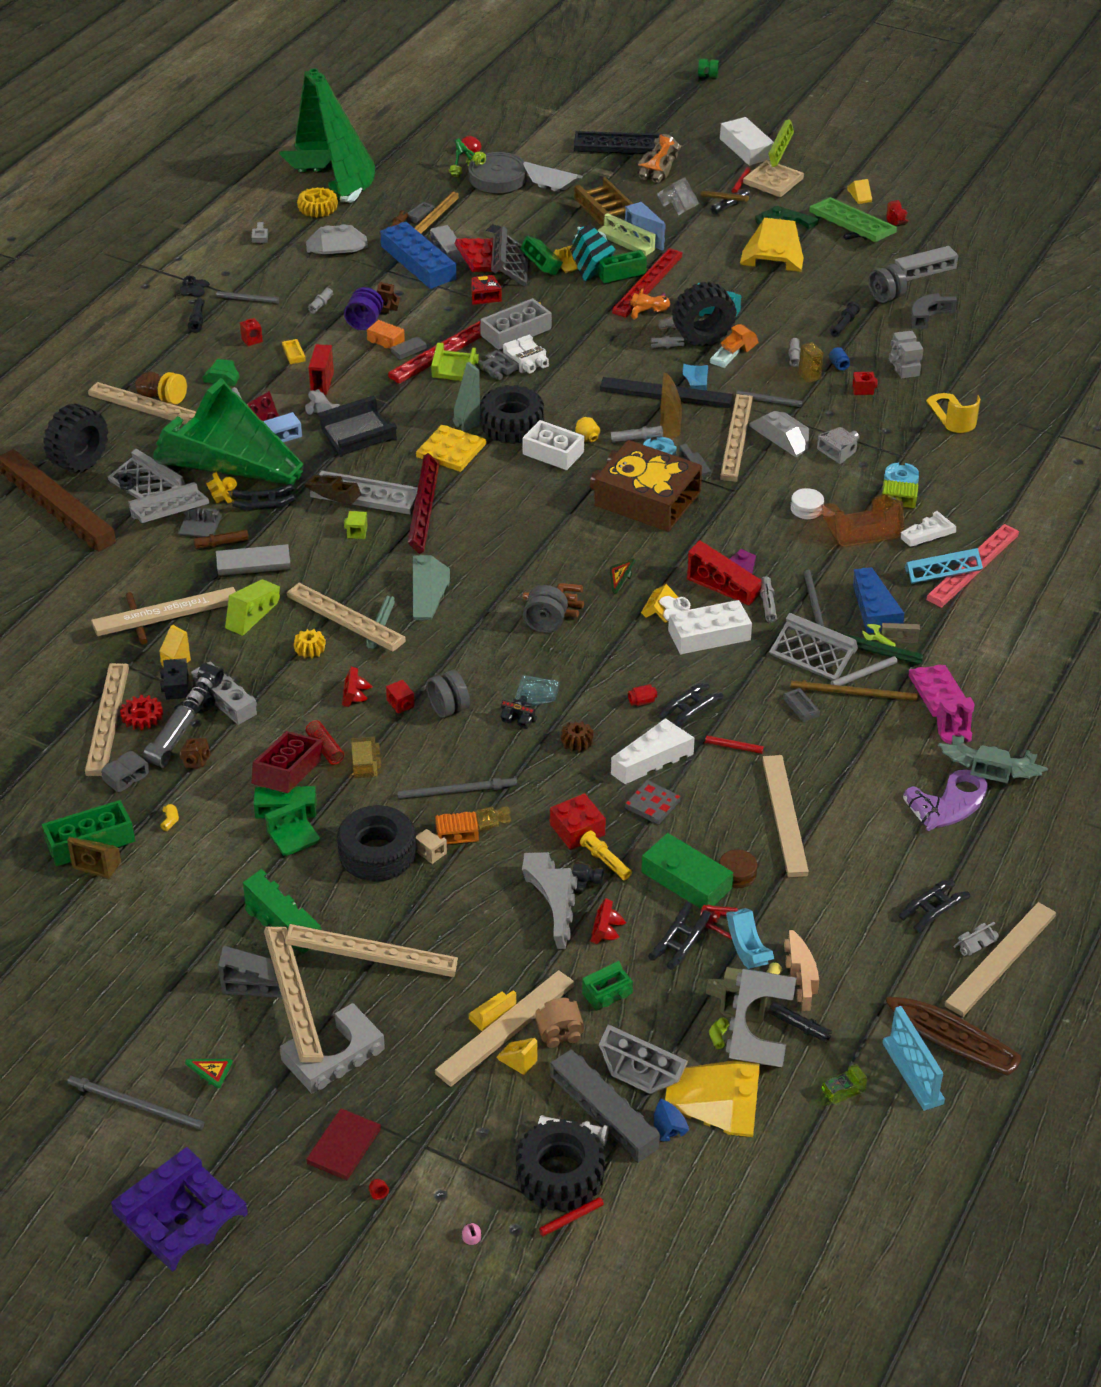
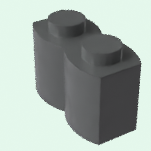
(124, 771)

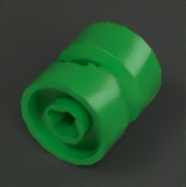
(713, 69)

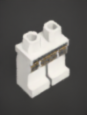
(526, 354)

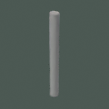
(865, 671)

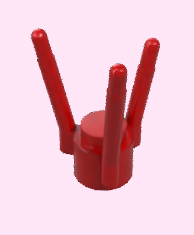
(716, 912)

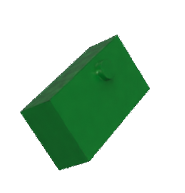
(100, 824)
(686, 871)

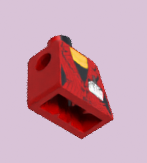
(485, 289)

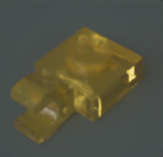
(490, 818)

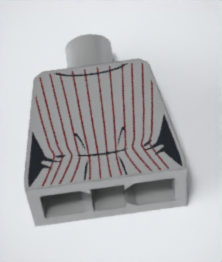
(838, 444)

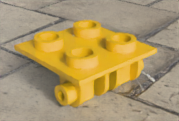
(566, 257)

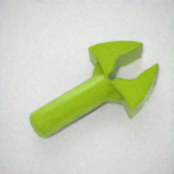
(880, 638)

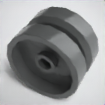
(887, 283)
(545, 608)
(448, 693)

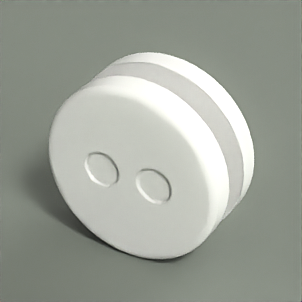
(807, 503)

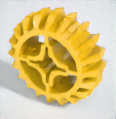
(317, 202)

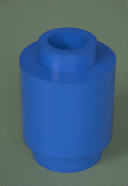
(839, 358)

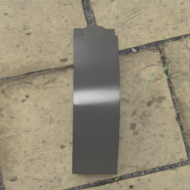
(928, 306)

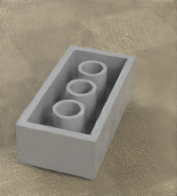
(515, 322)

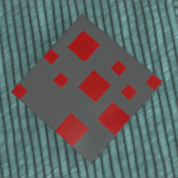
(652, 802)

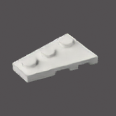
(929, 529)

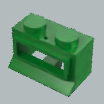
(610, 994)

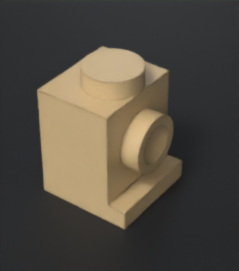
(430, 846)

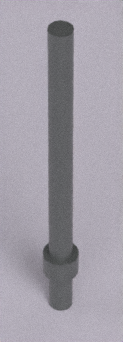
(495, 784)

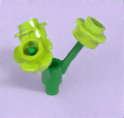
(478, 157)

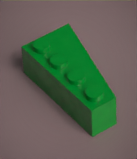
(272, 908)

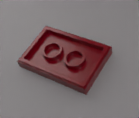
(343, 1144)

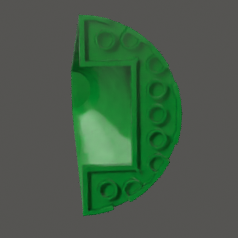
(326, 127)
(227, 440)

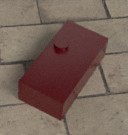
(286, 762)

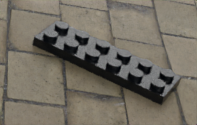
(614, 142)

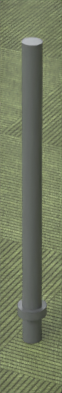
(814, 602)
(84, 1085)

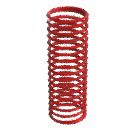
(327, 737)

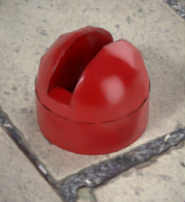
(378, 1189)

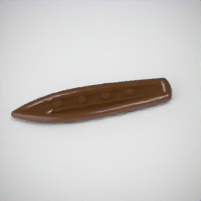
(958, 1035)

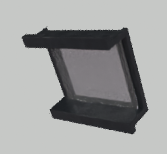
(355, 426)

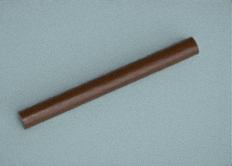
(140, 630)

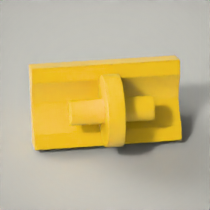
(219, 489)

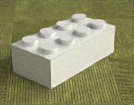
(709, 627)

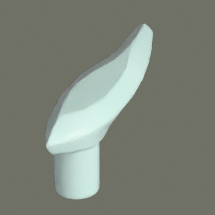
(351, 198)

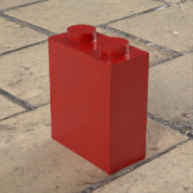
(321, 368)

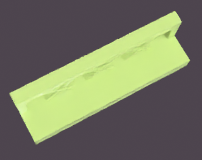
(628, 239)

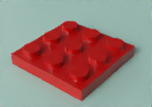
(476, 253)

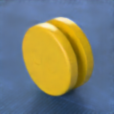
(172, 388)

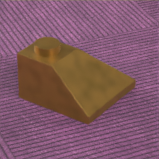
(94, 857)

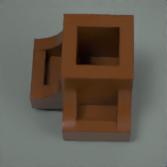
(389, 298)

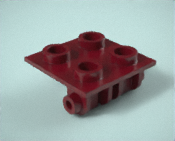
(264, 407)

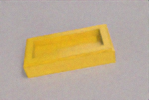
(293, 351)

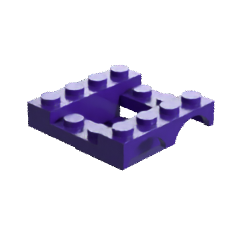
(161, 1200)

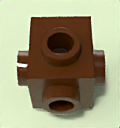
(195, 753)

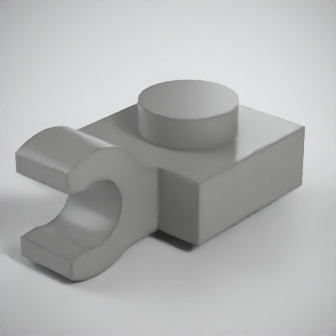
(260, 234)

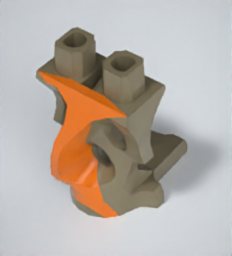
(665, 149)

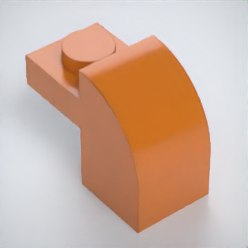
(740, 338)

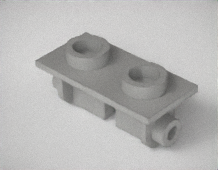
(982, 934)

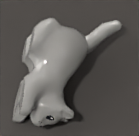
(318, 403)

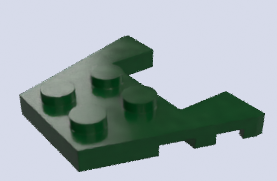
(786, 214)

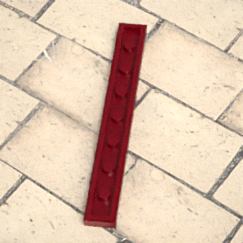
(423, 503)

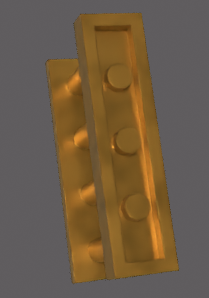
(598, 210)

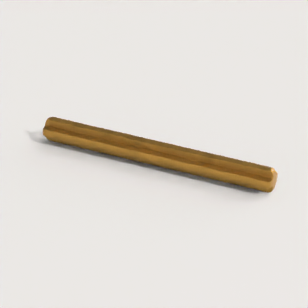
(434, 214)

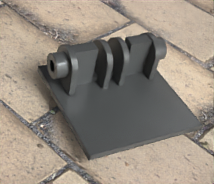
(200, 522)

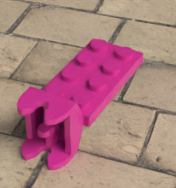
(945, 701)

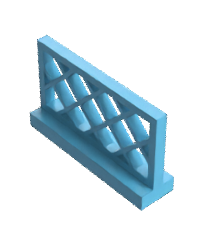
(914, 1061)

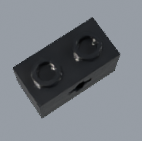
(175, 678)

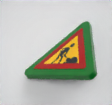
(211, 1069)

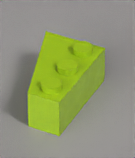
(250, 605)

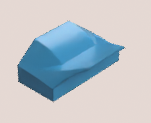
(696, 376)

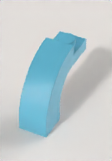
(746, 939)

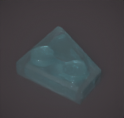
(537, 690)

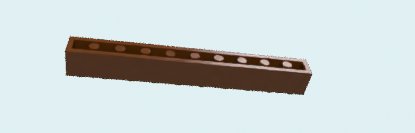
(56, 500)

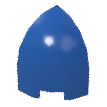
(669, 1121)

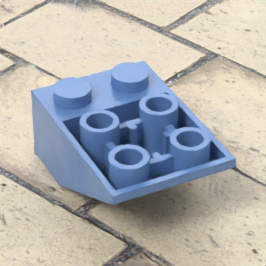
(643, 217)

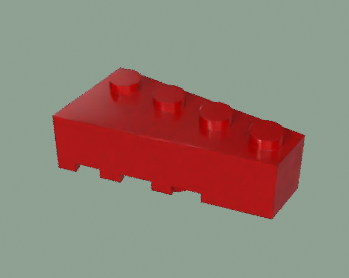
(721, 574)

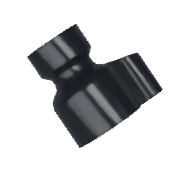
(584, 874)

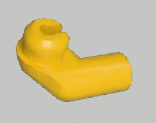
(172, 817)

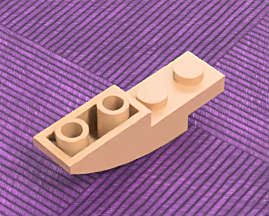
(803, 967)

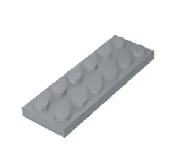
(379, 494)

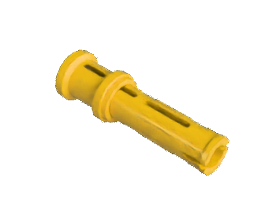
(599, 850)

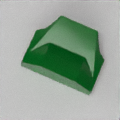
(222, 369)

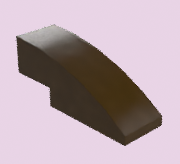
(334, 488)

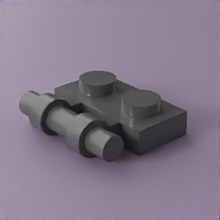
(500, 362)

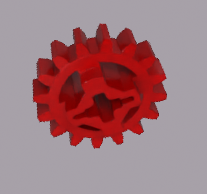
(141, 712)

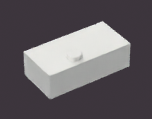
(746, 140)

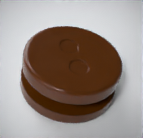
(742, 865)

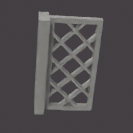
(156, 471)
(167, 503)
(819, 633)

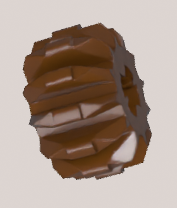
(577, 736)

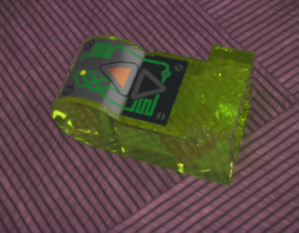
(845, 1085)

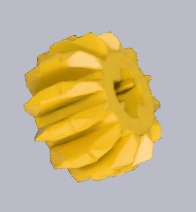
(309, 643)

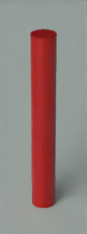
(740, 181)
(734, 744)
(571, 1216)

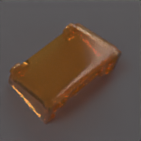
(880, 523)

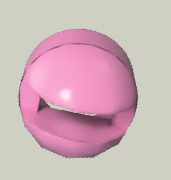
(467, 1236)

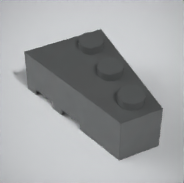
(247, 974)

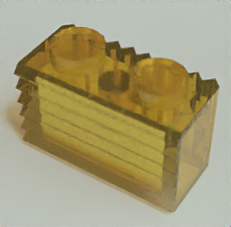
(810, 362)
(364, 757)

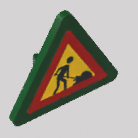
(619, 573)

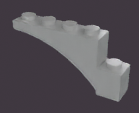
(557, 889)

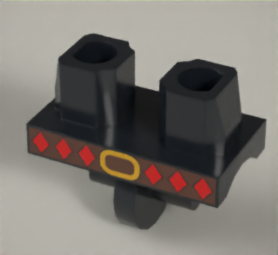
(519, 709)

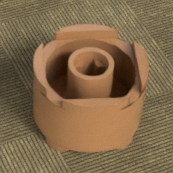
(559, 1022)

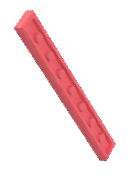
(988, 551)

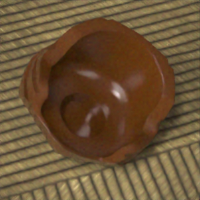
(148, 384)

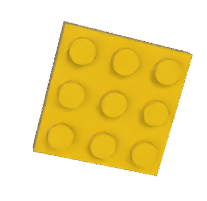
(452, 447)

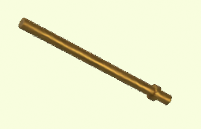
(853, 690)

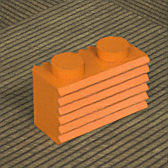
(385, 334)
(457, 827)

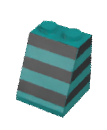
(589, 249)

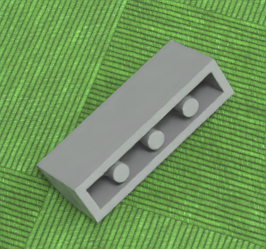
(253, 560)

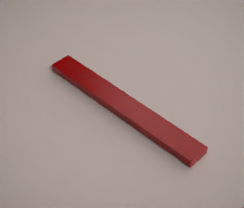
(648, 281)
(425, 359)

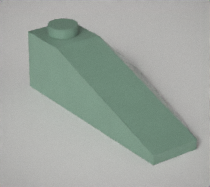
(468, 400)
(429, 584)

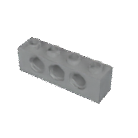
(231, 698)

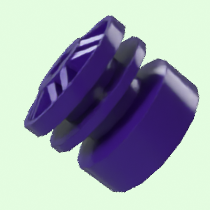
(363, 308)

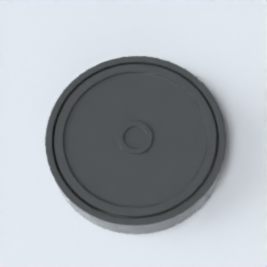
(499, 174)

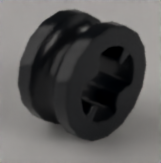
(126, 485)

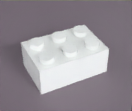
(553, 445)

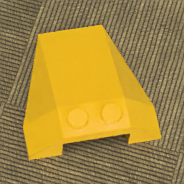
(774, 241)
(719, 1095)

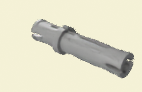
(643, 433)
(769, 612)

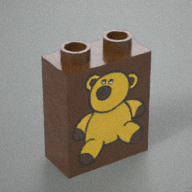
(647, 485)

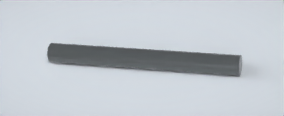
(247, 297)
(772, 399)

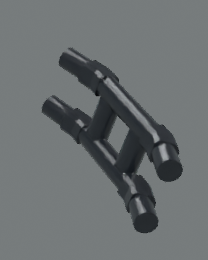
(254, 495)
(687, 710)
(933, 912)
(677, 926)

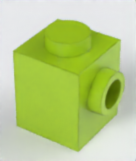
(356, 525)

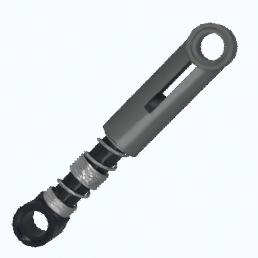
(160, 751)

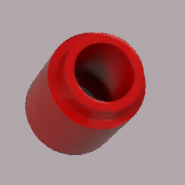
(642, 695)

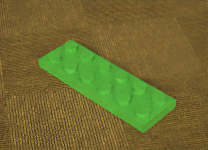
(853, 219)

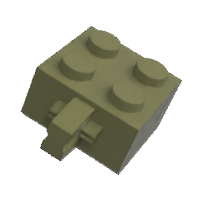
(727, 989)

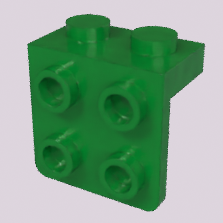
(290, 828)

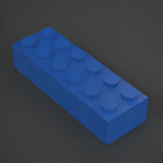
(418, 255)

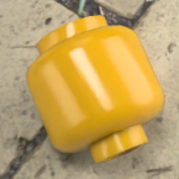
(588, 428)

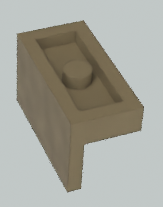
(901, 632)

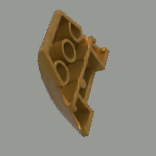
(670, 408)

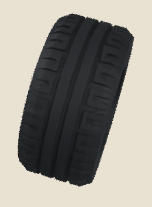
(376, 862)

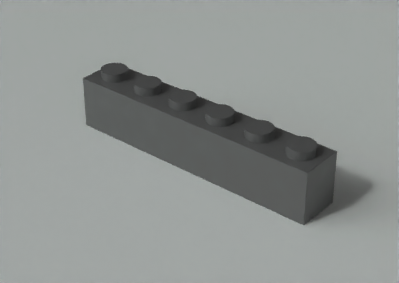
(605, 1105)

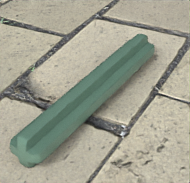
(382, 616)

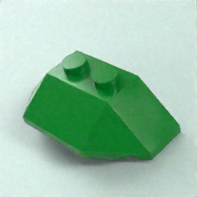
(307, 159)

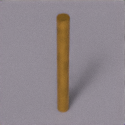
(725, 196)

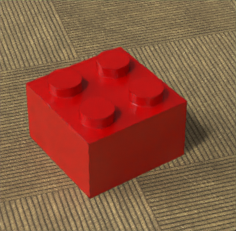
(575, 818)

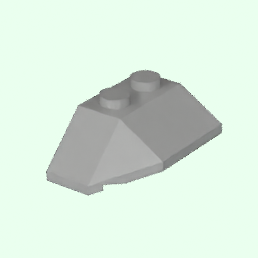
(551, 177)
(336, 240)
(783, 431)
(640, 1061)

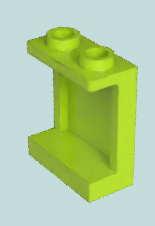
(451, 364)

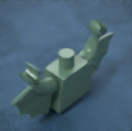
(991, 761)

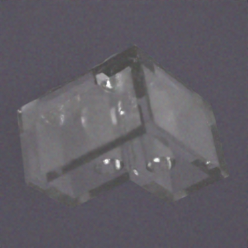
(679, 195)

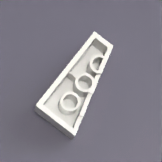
(651, 751)

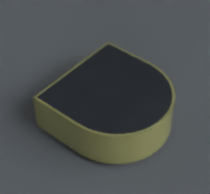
(492, 230)

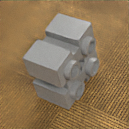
(906, 354)

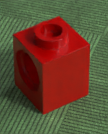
(251, 332)
(864, 383)
(400, 696)

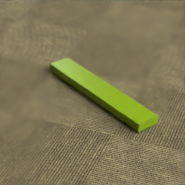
(781, 143)

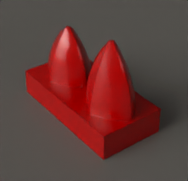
(351, 685)
(605, 916)

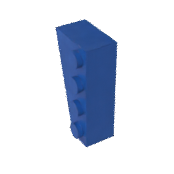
(875, 600)

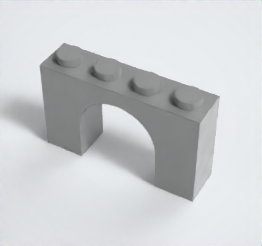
(364, 1043)
(743, 1043)

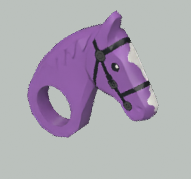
(953, 805)

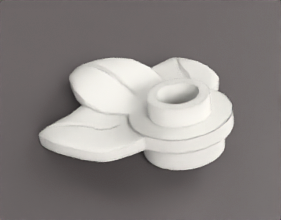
(674, 605)

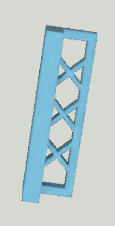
(943, 561)

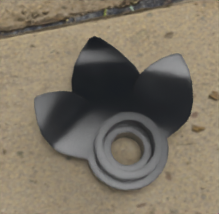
(193, 286)

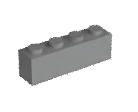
(928, 262)

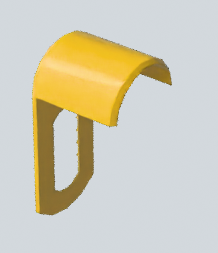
(958, 418)

